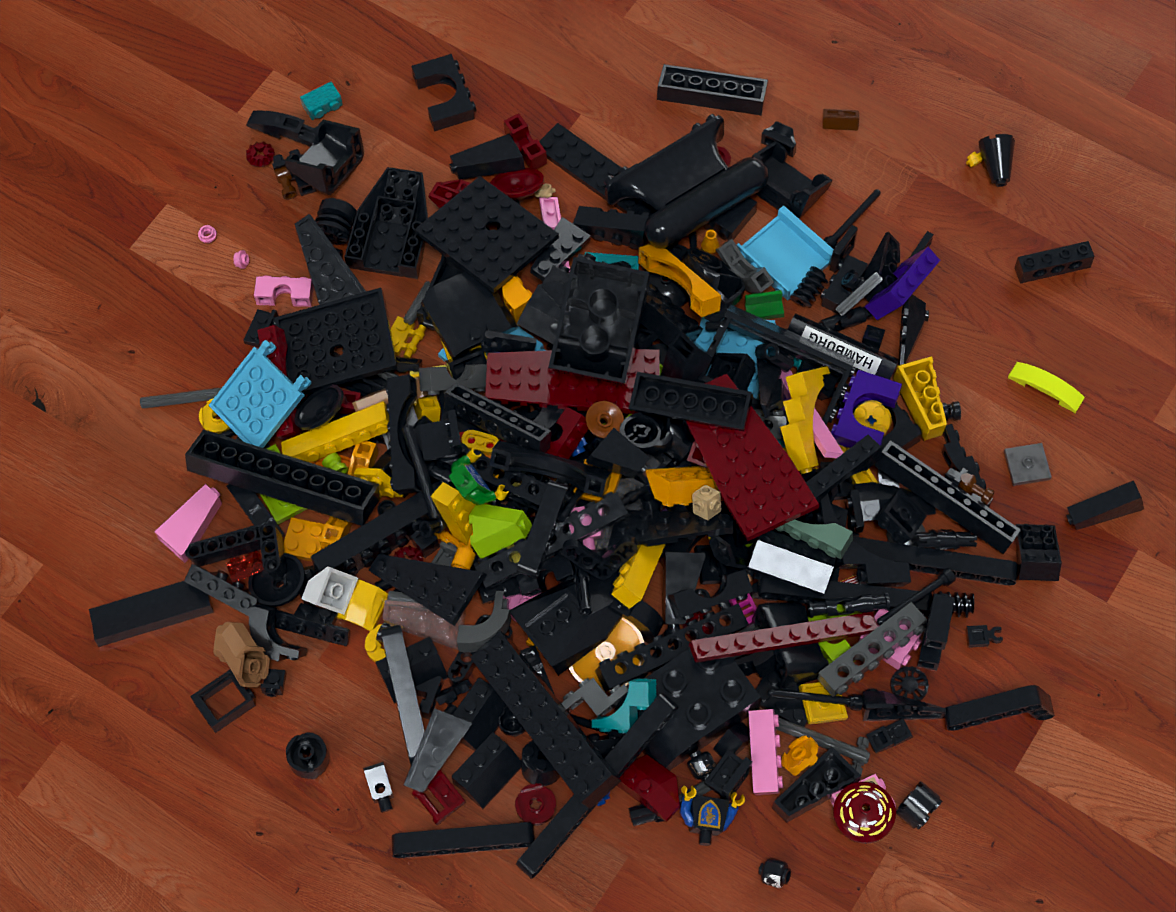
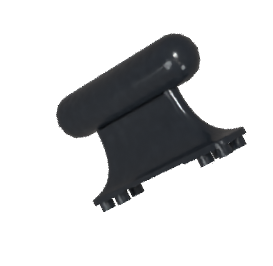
(687, 183)

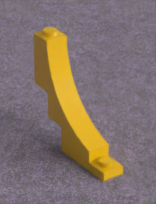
(799, 410)

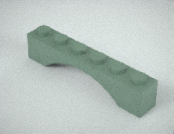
(827, 537)

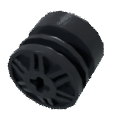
(336, 220)

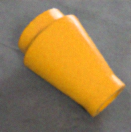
(710, 242)

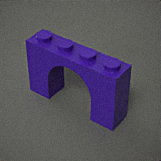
(910, 276)
(863, 388)

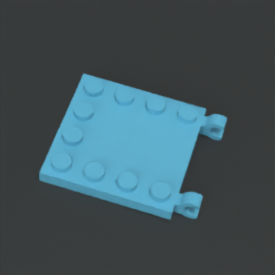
(258, 397)

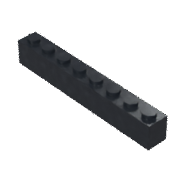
(947, 497)

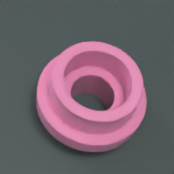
(207, 230)
(241, 259)

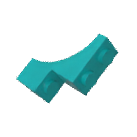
(639, 697)

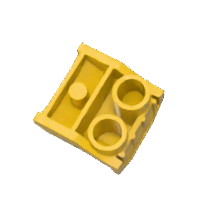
(365, 605)

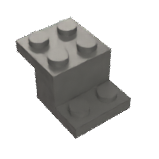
(594, 697)

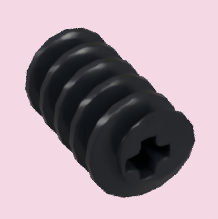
(809, 287)
(962, 603)

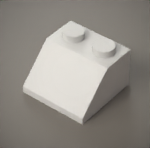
(330, 589)

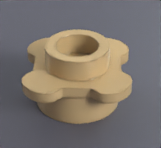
(545, 191)

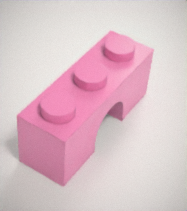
(269, 288)

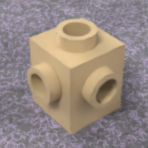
(706, 502)

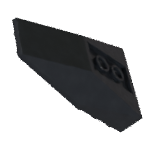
(386, 223)
(558, 627)

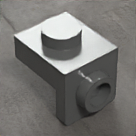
(445, 554)

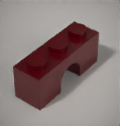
(532, 151)
(574, 429)

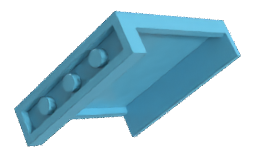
(786, 251)

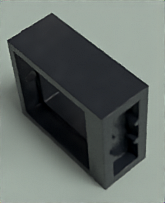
(214, 687)

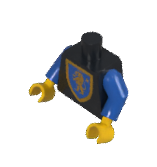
(708, 814)

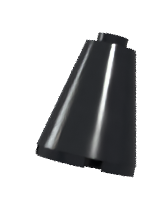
(998, 157)

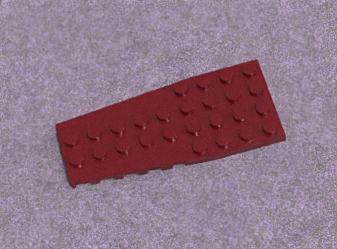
(527, 379)
(752, 473)

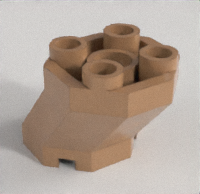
(240, 652)

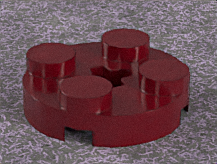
(541, 794)

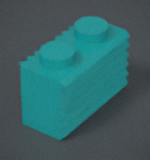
(321, 100)

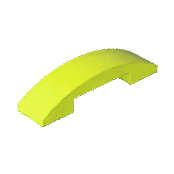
(1048, 384)

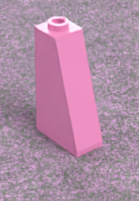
(189, 521)

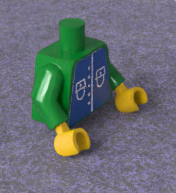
(470, 482)

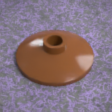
(606, 411)

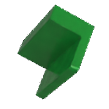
(765, 305)

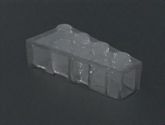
(422, 622)

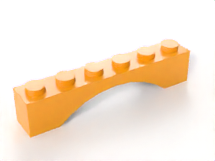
(662, 262)
(363, 456)

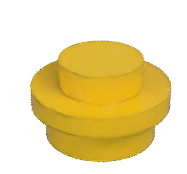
(974, 159)

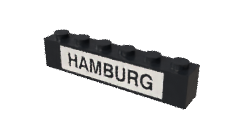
(867, 358)

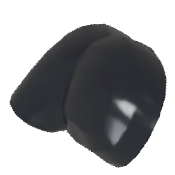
(718, 276)
(658, 435)

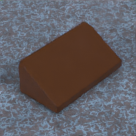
(840, 119)

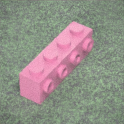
(764, 752)

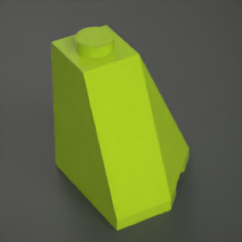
(496, 528)

